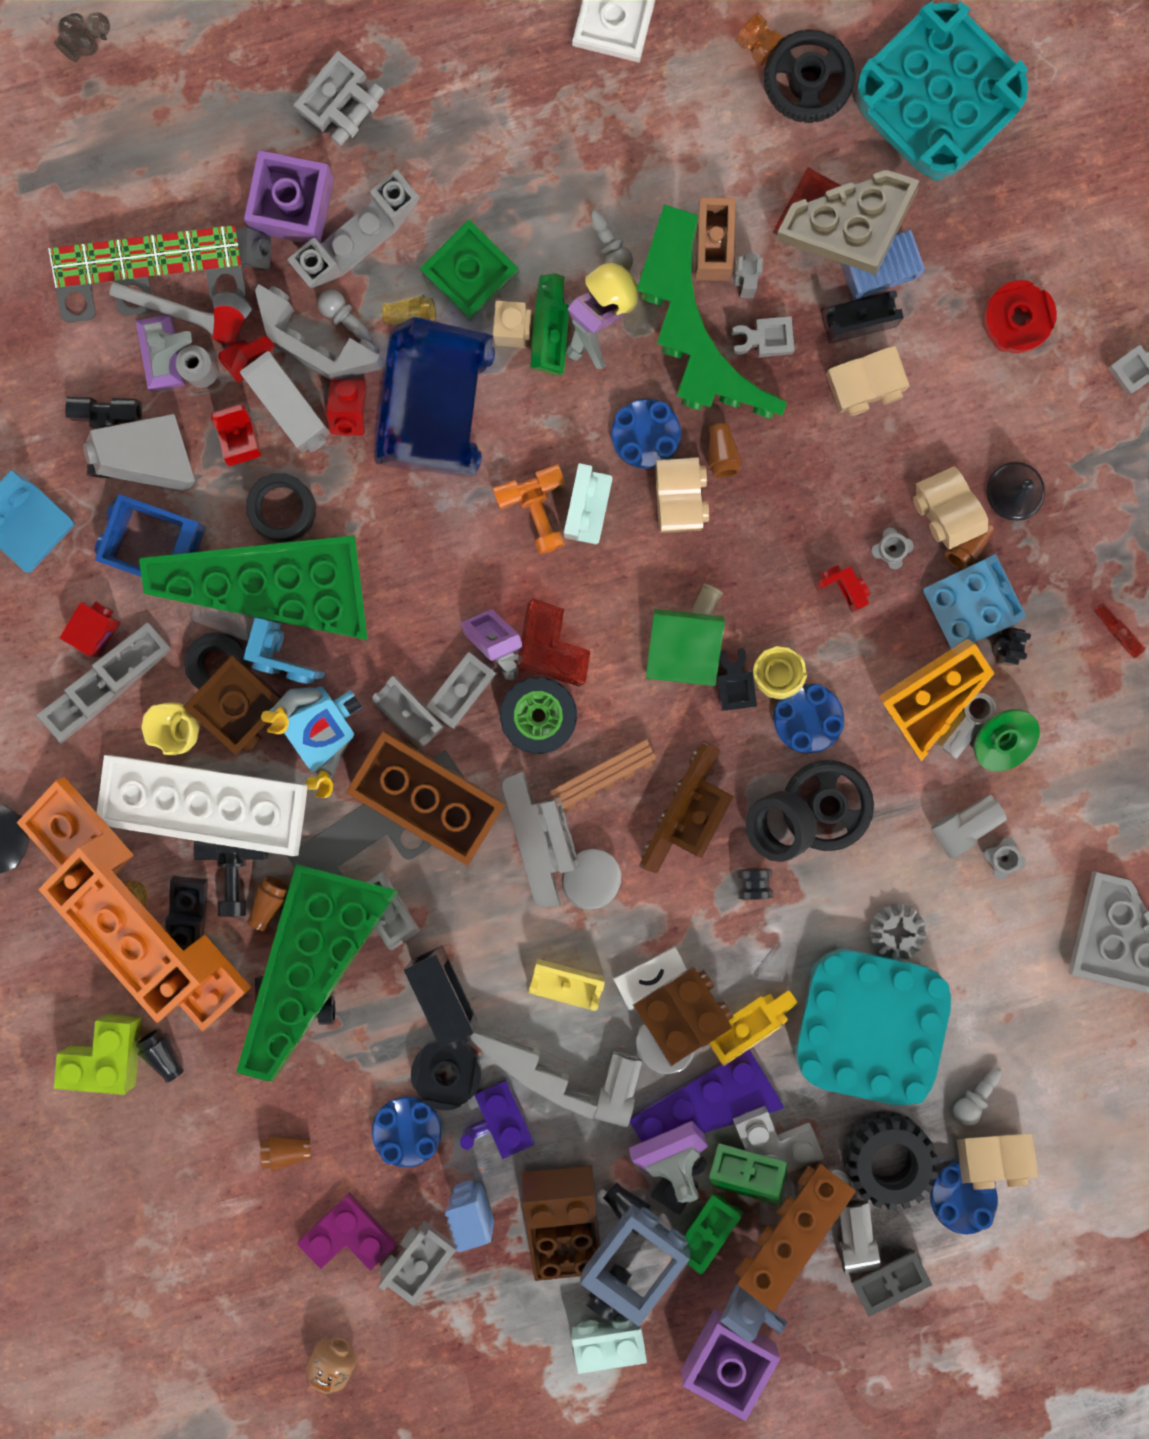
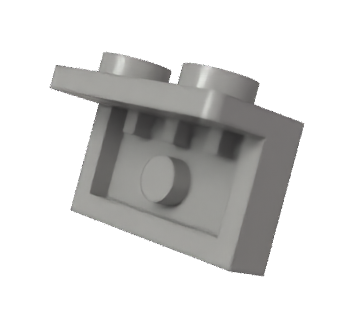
(417, 1264)

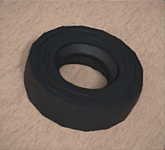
(201, 647)

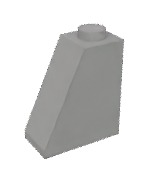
(285, 403)
(142, 453)

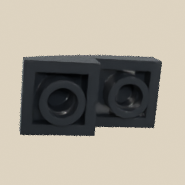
(186, 910)

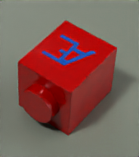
(90, 628)

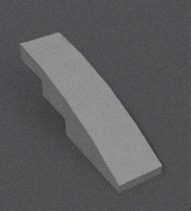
(104, 683)
(521, 1063)

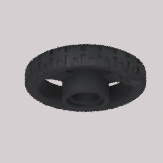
(782, 61)
(855, 820)

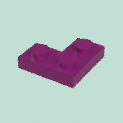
(347, 1226)

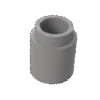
(204, 373)

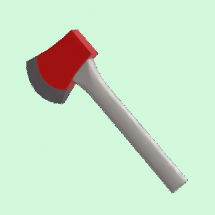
(224, 324)

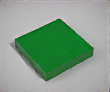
(469, 270)
(685, 647)

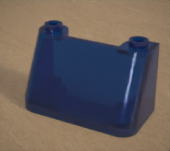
(431, 397)

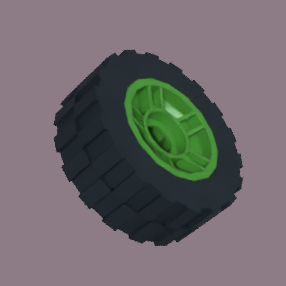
(518, 710)

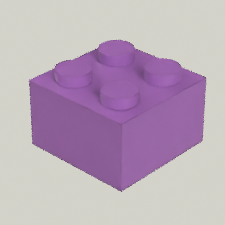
(289, 197)
(729, 1368)

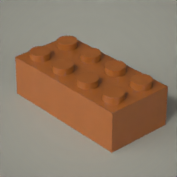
(426, 797)

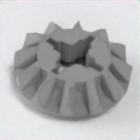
(888, 918)

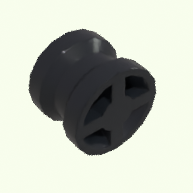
(754, 883)

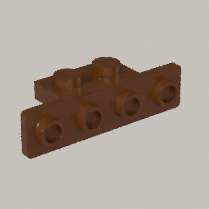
(692, 813)

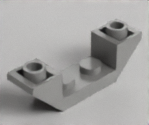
(359, 236)
(353, 360)

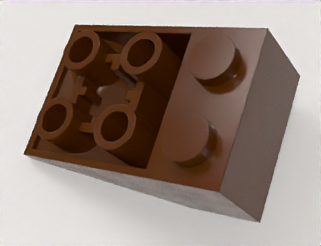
(560, 1220)

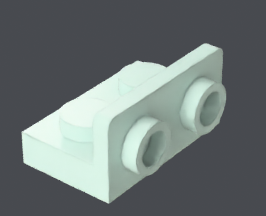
(587, 505)
(607, 1344)

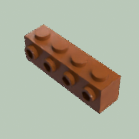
(794, 1237)

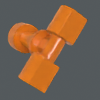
(531, 495)

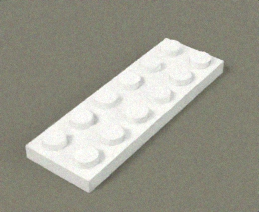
(202, 805)

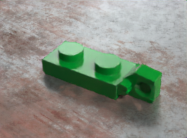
(550, 326)

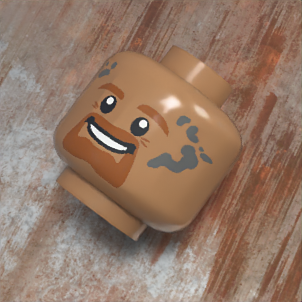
(330, 1365)

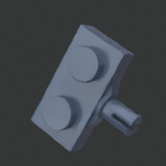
(746, 1314)

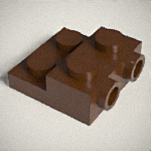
(233, 705)
(684, 1015)

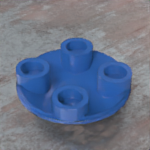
(645, 433)
(809, 719)
(406, 1132)
(959, 1205)

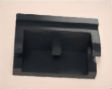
(861, 317)

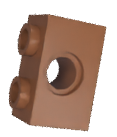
(715, 239)

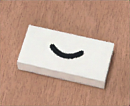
(649, 976)

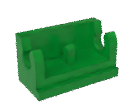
(748, 1174)
(711, 1230)

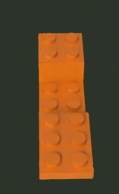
(116, 922)

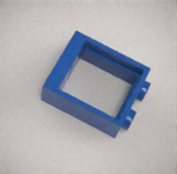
(119, 515)

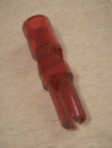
(1130, 643)

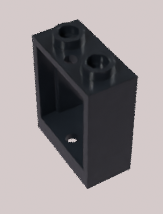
(442, 998)

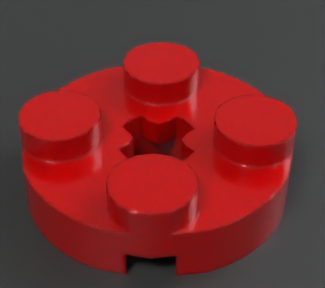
(1029, 299)

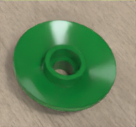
(1006, 740)

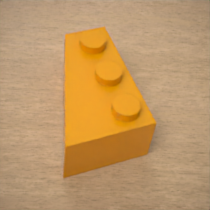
(936, 695)

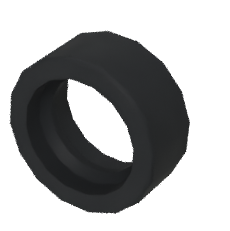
(256, 496)
(760, 834)

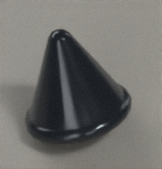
(1015, 491)

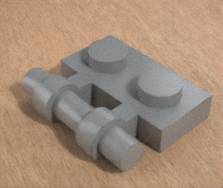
(330, 93)

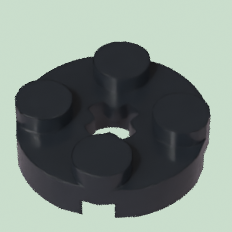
(429, 1084)

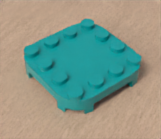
(941, 90)
(873, 1027)

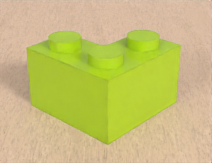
(107, 1065)

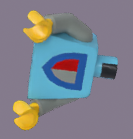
(315, 730)

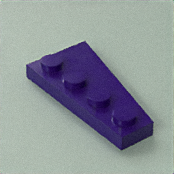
(710, 1099)

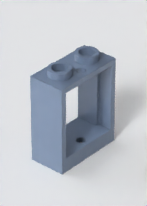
(617, 1293)

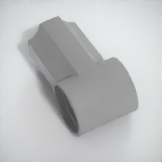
(966, 727)
(961, 830)
(616, 1099)
(858, 1246)

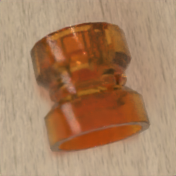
(758, 38)

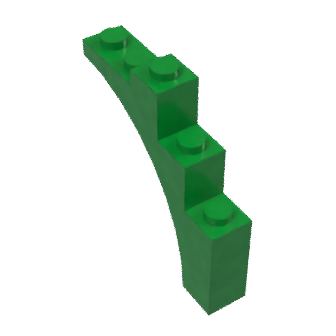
(669, 278)

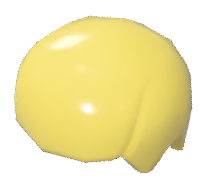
(613, 285)
(779, 672)
(170, 728)

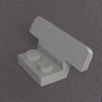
(542, 839)

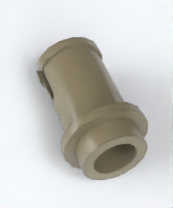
(707, 600)

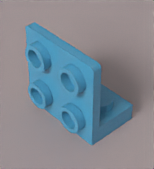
(29, 522)
(974, 602)
(262, 643)

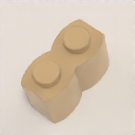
(868, 380)
(679, 495)
(951, 508)
(997, 1159)

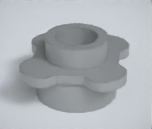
(901, 544)
(1013, 863)

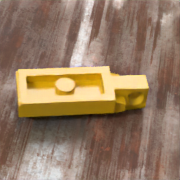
(753, 1025)

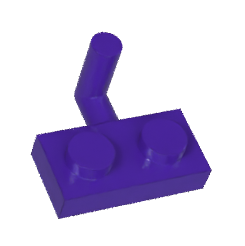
(501, 1118)

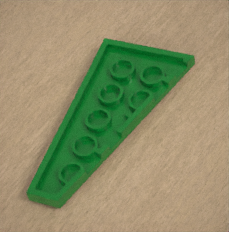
(289, 582)
(314, 944)

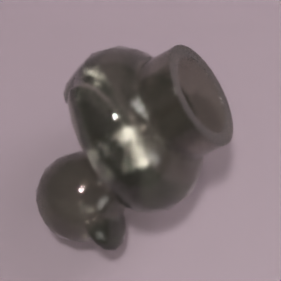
(78, 38)

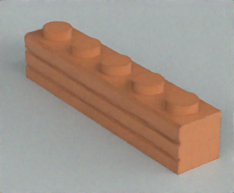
(605, 775)

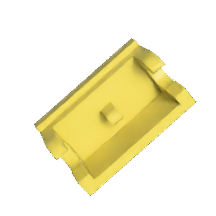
(566, 984)

